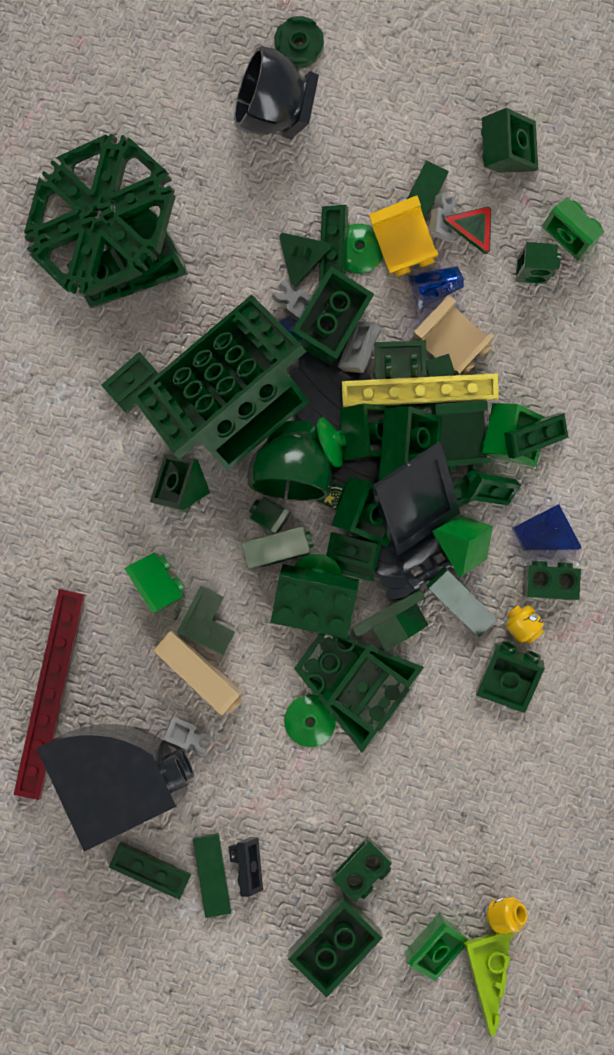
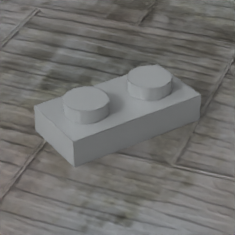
(359, 347)

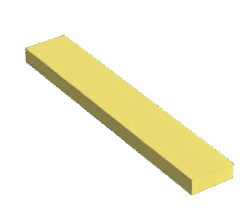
(421, 390)

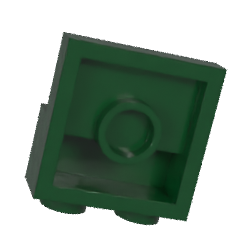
(510, 676)

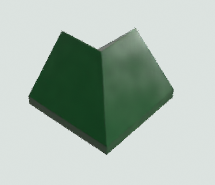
(179, 483)

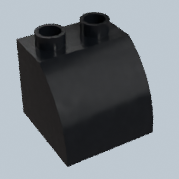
(114, 778)

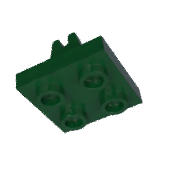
(400, 359)

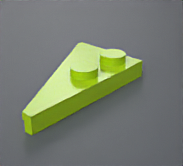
(488, 966)

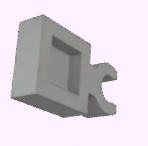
(437, 225)
(294, 301)
(181, 735)

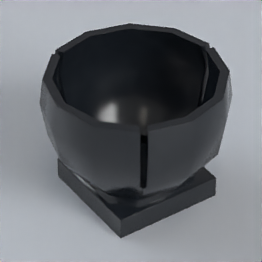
(276, 95)

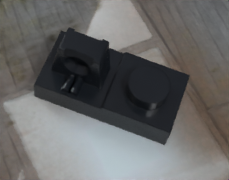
(247, 855)

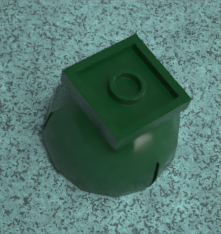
(294, 456)

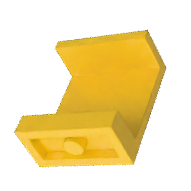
(403, 236)

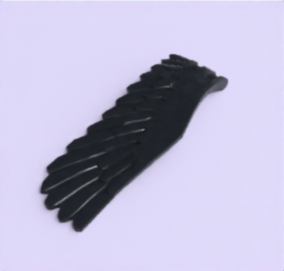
(323, 389)

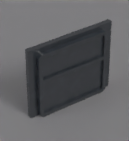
(416, 498)

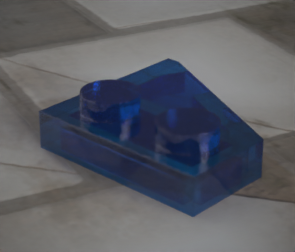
(435, 284)
(547, 532)

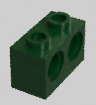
(537, 262)
(551, 588)
(356, 865)

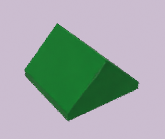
(464, 542)
(435, 947)

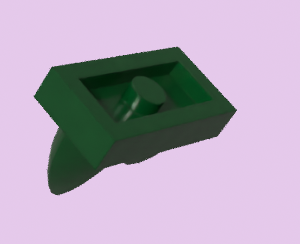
(491, 488)

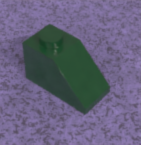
(269, 515)
(400, 627)

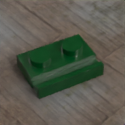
(129, 380)
(354, 555)

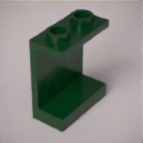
(463, 433)

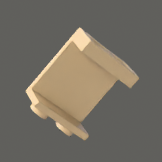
(453, 334)

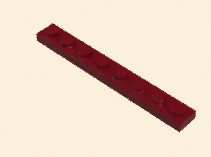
(49, 691)

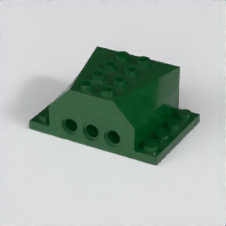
(227, 387)

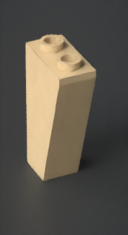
(199, 673)

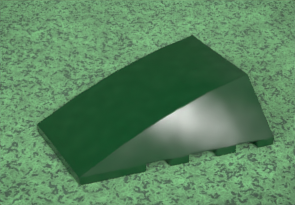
(167, 266)
(357, 683)

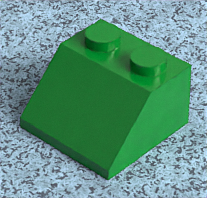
(572, 227)
(503, 419)
(156, 582)

